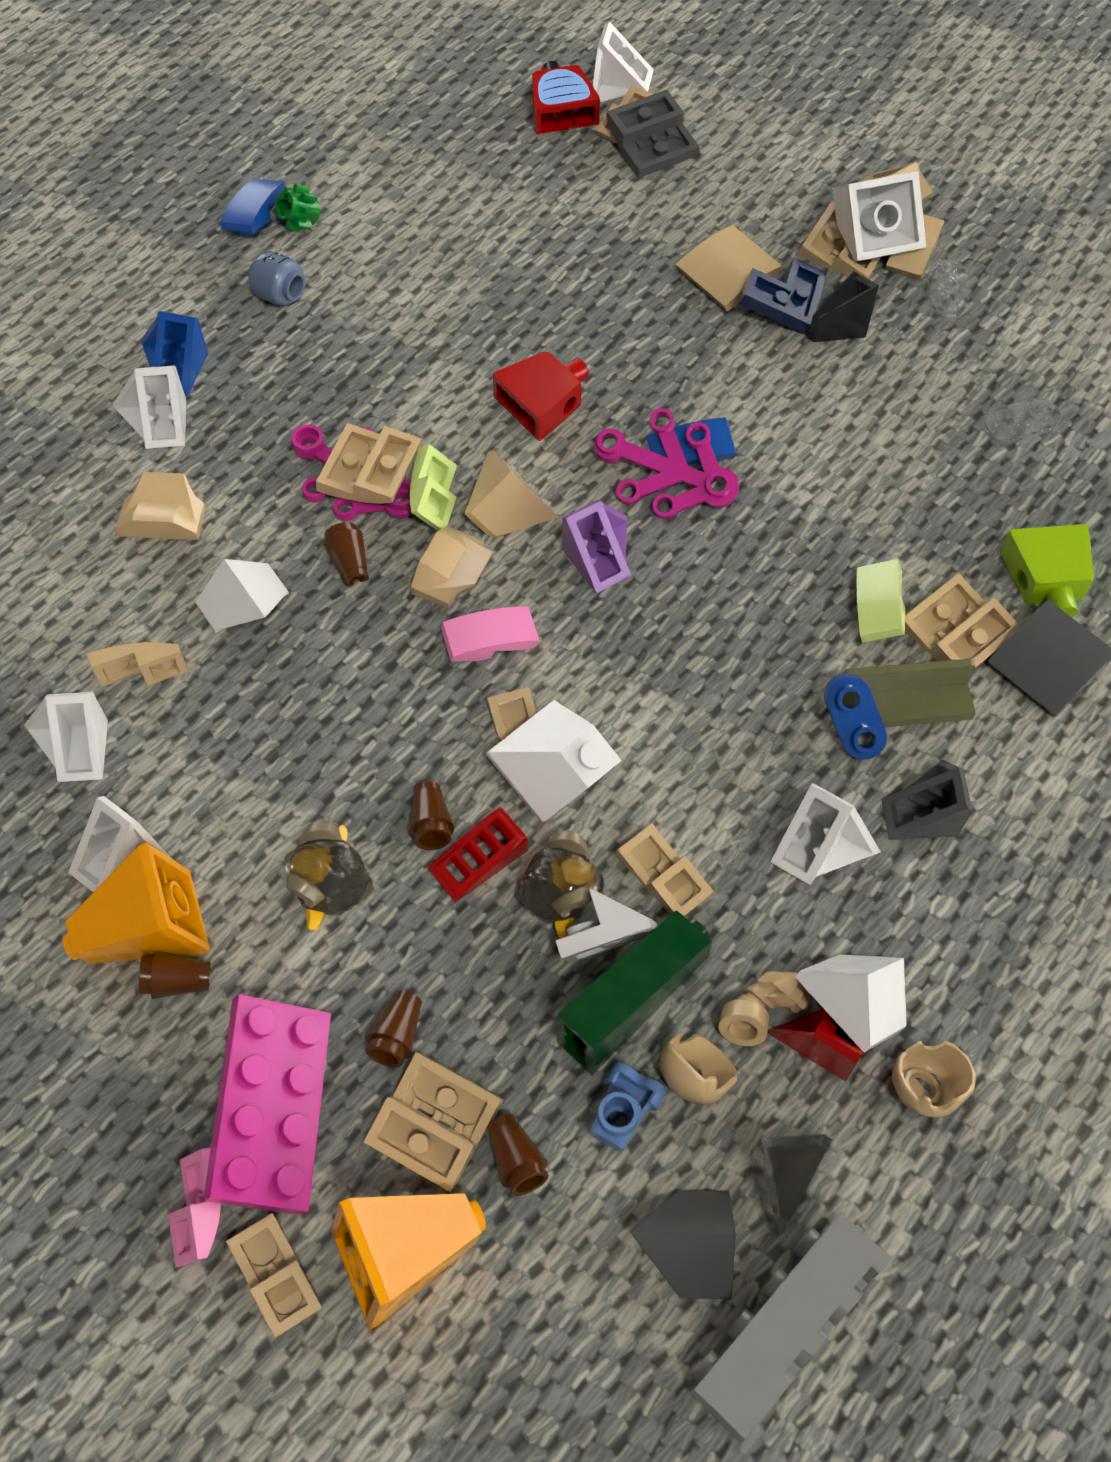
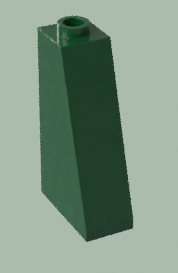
(631, 991)

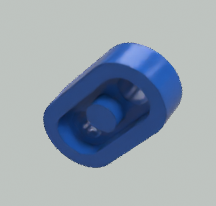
(855, 718)

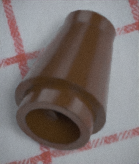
(347, 551)
(430, 817)
(172, 975)
(395, 1030)
(516, 1156)

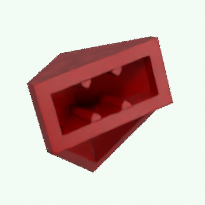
(821, 1041)

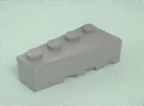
(788, 1327)

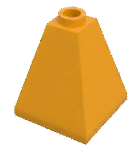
(139, 910)
(401, 1245)

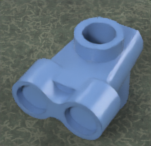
(626, 1095)

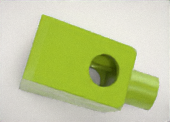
(1050, 564)

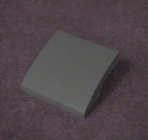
(652, 133)
(1051, 657)

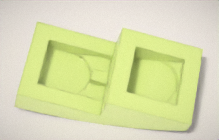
(430, 487)
(880, 601)

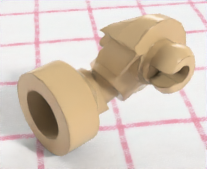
(747, 1019)

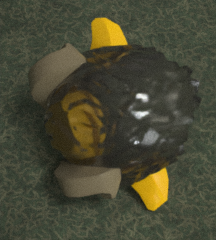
(326, 873)
(559, 881)

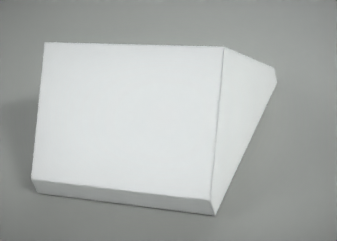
(861, 995)

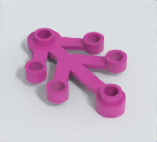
(312, 434)
(670, 469)

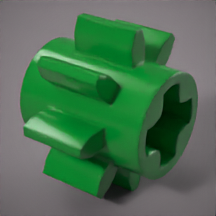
(297, 207)

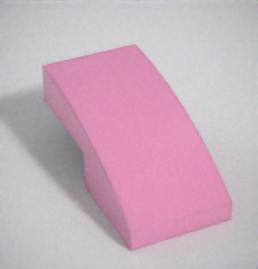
(484, 632)
(196, 1224)

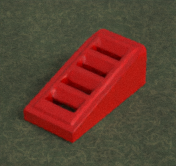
(488, 867)

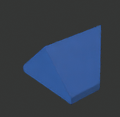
(176, 342)

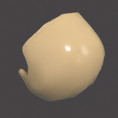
(697, 1051)
(952, 1070)

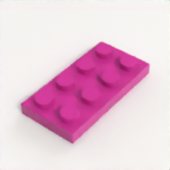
(268, 1106)

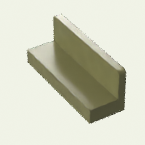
(919, 691)

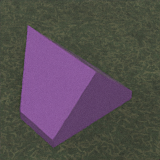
(596, 544)

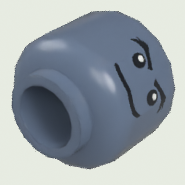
(276, 278)

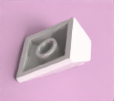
(881, 215)
(553, 759)

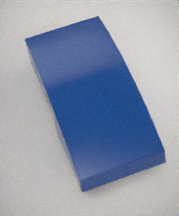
(251, 206)
(720, 441)

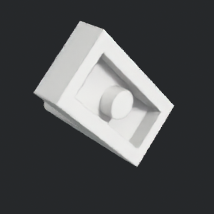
(617, 927)

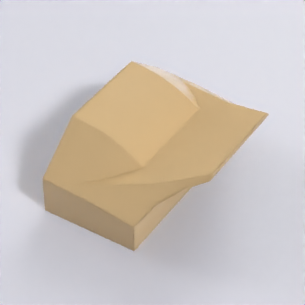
(161, 508)
(449, 566)

